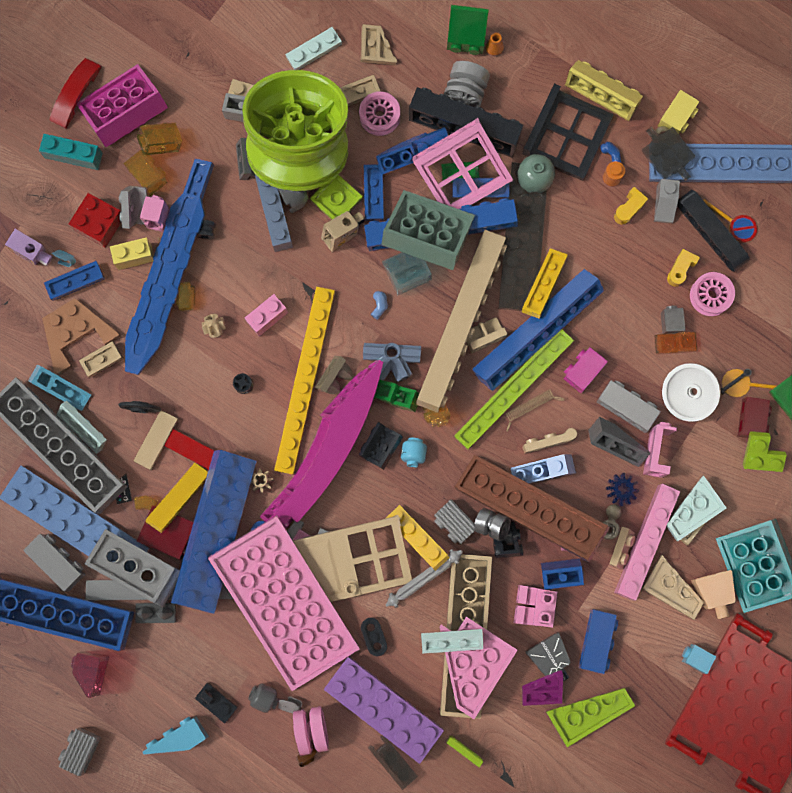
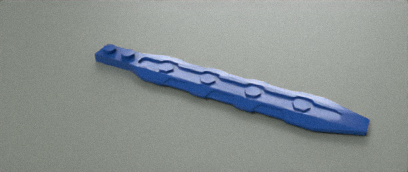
(169, 263)

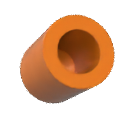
(613, 173)

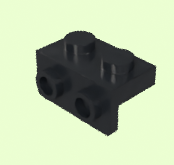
(380, 445)

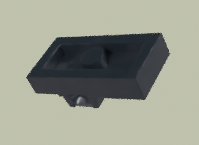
(216, 702)

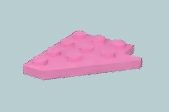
(477, 671)

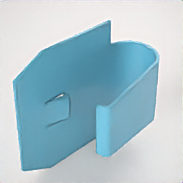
(66, 256)

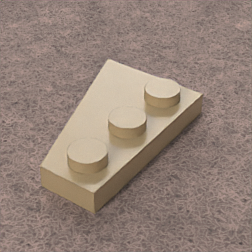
(671, 589)

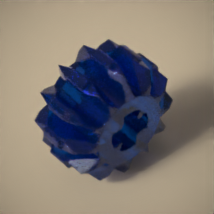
(617, 494)

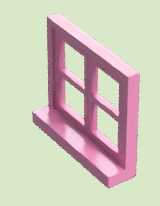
(449, 146)

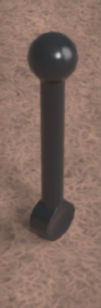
(747, 372)

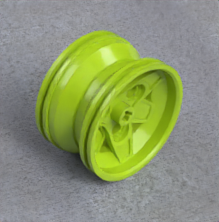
(294, 114)

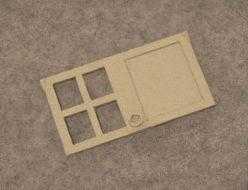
(333, 564)

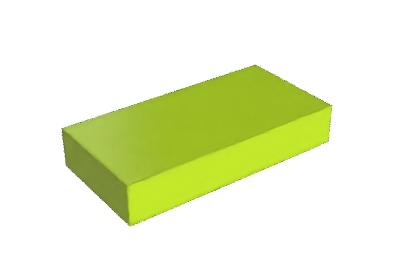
(464, 750)

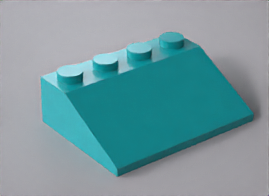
(758, 564)

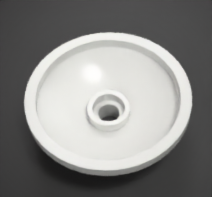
(679, 396)

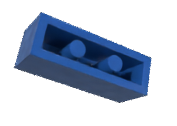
(598, 641)

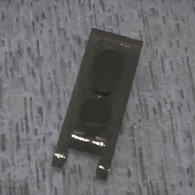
(394, 763)

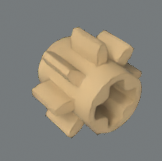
(213, 325)
(266, 479)

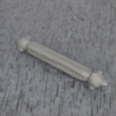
(422, 579)

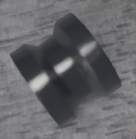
(206, 230)
(240, 381)

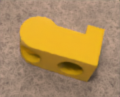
(627, 211)
(678, 271)

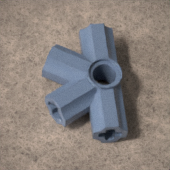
(397, 364)

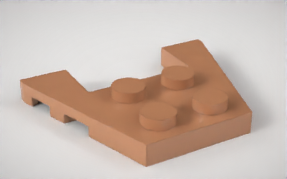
(68, 326)

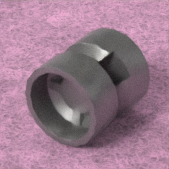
(489, 523)

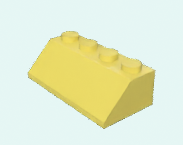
(603, 89)

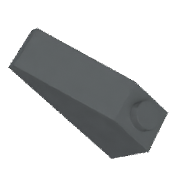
(617, 442)

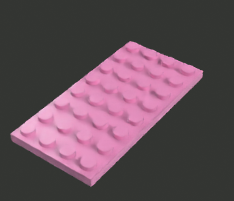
(283, 603)

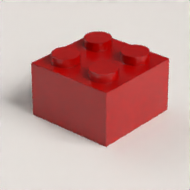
(96, 220)

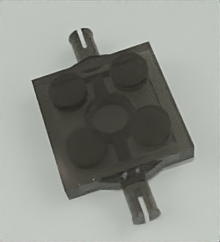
(668, 153)

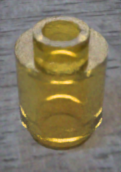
(186, 296)

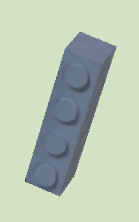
(274, 216)

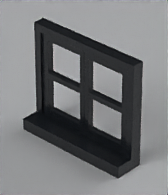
(543, 123)

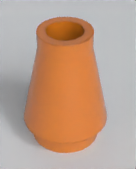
(495, 45)

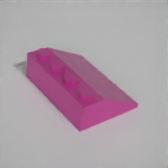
(122, 105)

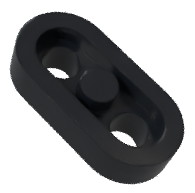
(374, 636)

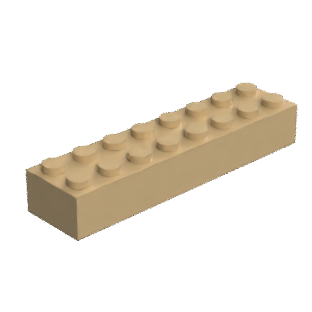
(467, 598)

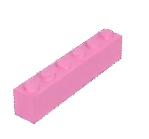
(647, 542)

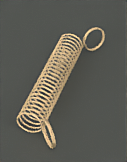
(561, 399)

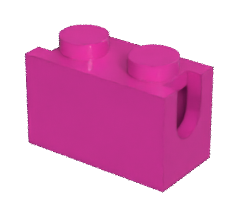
(584, 370)

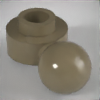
(613, 512)

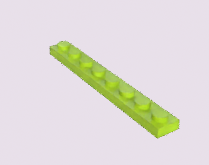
(513, 389)

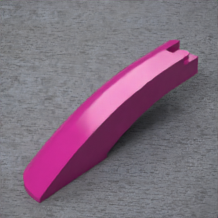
(330, 448)

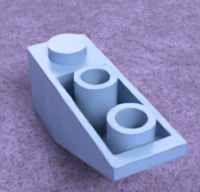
(545, 469)

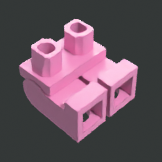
(544, 605)

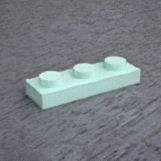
(313, 49)
(81, 427)
(452, 641)

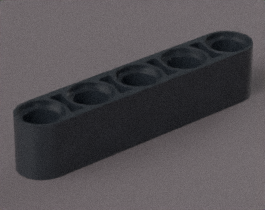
(713, 230)

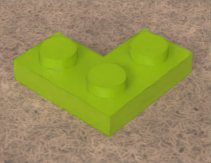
(759, 457)

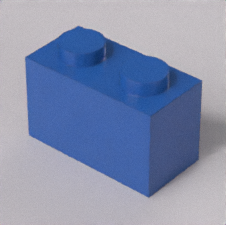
(562, 574)

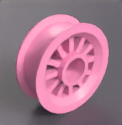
(392, 109)
(711, 277)

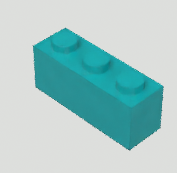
(70, 151)

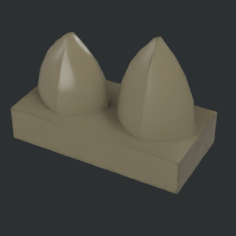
(336, 368)

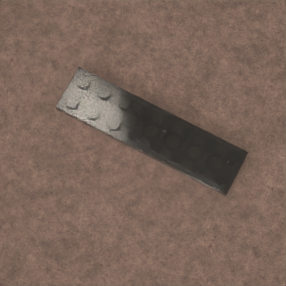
(524, 245)

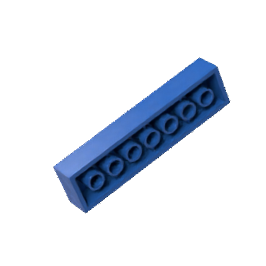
(213, 529)
(64, 615)

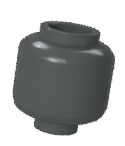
(263, 698)

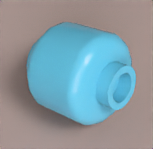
(414, 452)

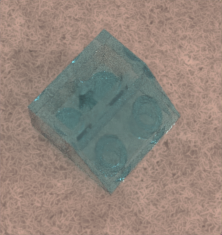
(406, 272)

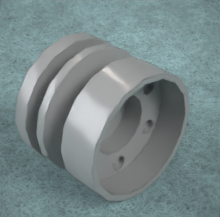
(467, 83)

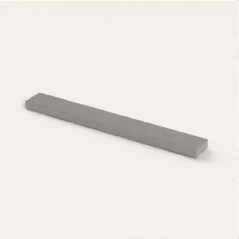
(114, 591)

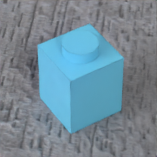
(698, 658)

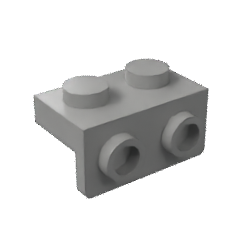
(132, 202)

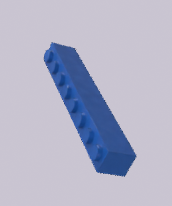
(487, 217)
(537, 332)

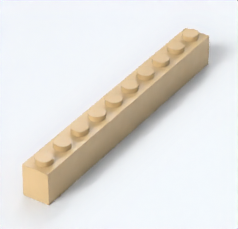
(461, 320)

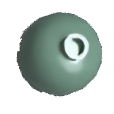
(536, 173)

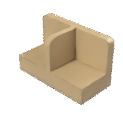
(486, 335)

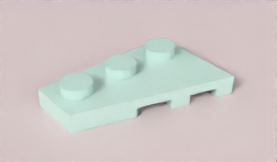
(695, 510)

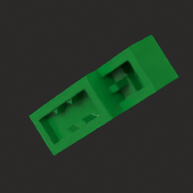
(396, 395)

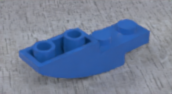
(403, 153)

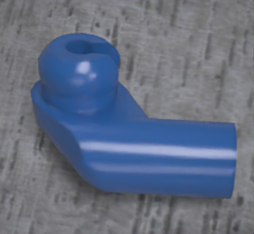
(610, 148)

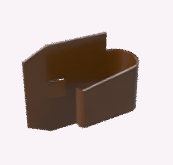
(306, 759)

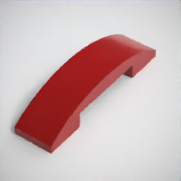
(72, 92)

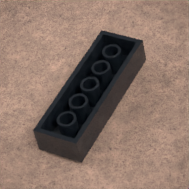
(440, 111)

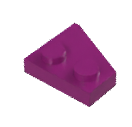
(544, 690)

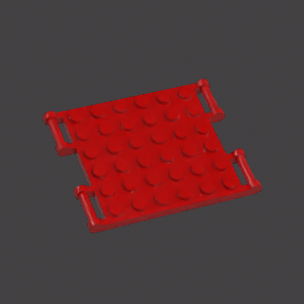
(742, 710)

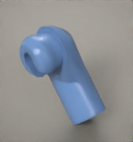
(381, 302)

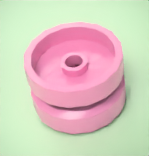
(308, 731)

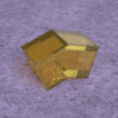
(144, 502)

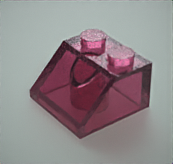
(89, 672)

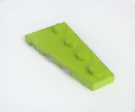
(588, 715)

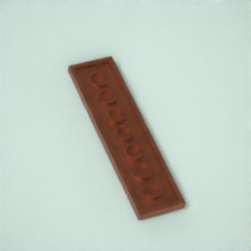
(532, 508)

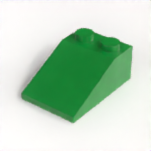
(467, 29)

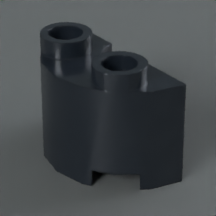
(509, 546)

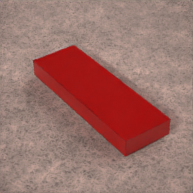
(189, 448)

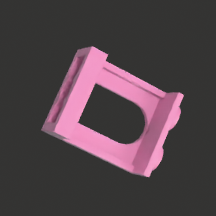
(651, 464)

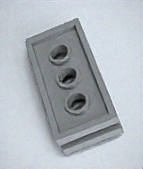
(164, 575)

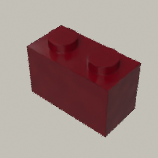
(754, 416)

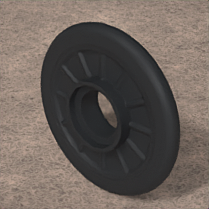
(139, 407)

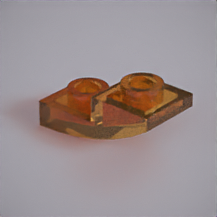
(675, 343)

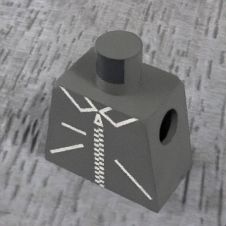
(550, 655)

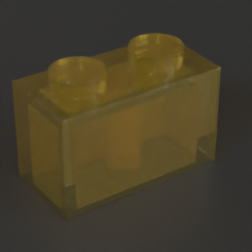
(159, 138)
(146, 172)

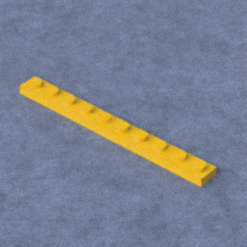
(304, 381)

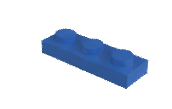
(461, 188)
(373, 193)
(74, 280)

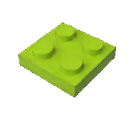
(336, 197)

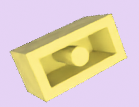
(679, 112)
(132, 253)

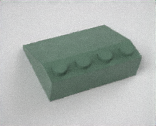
(427, 229)

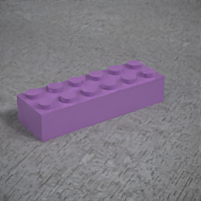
(384, 709)

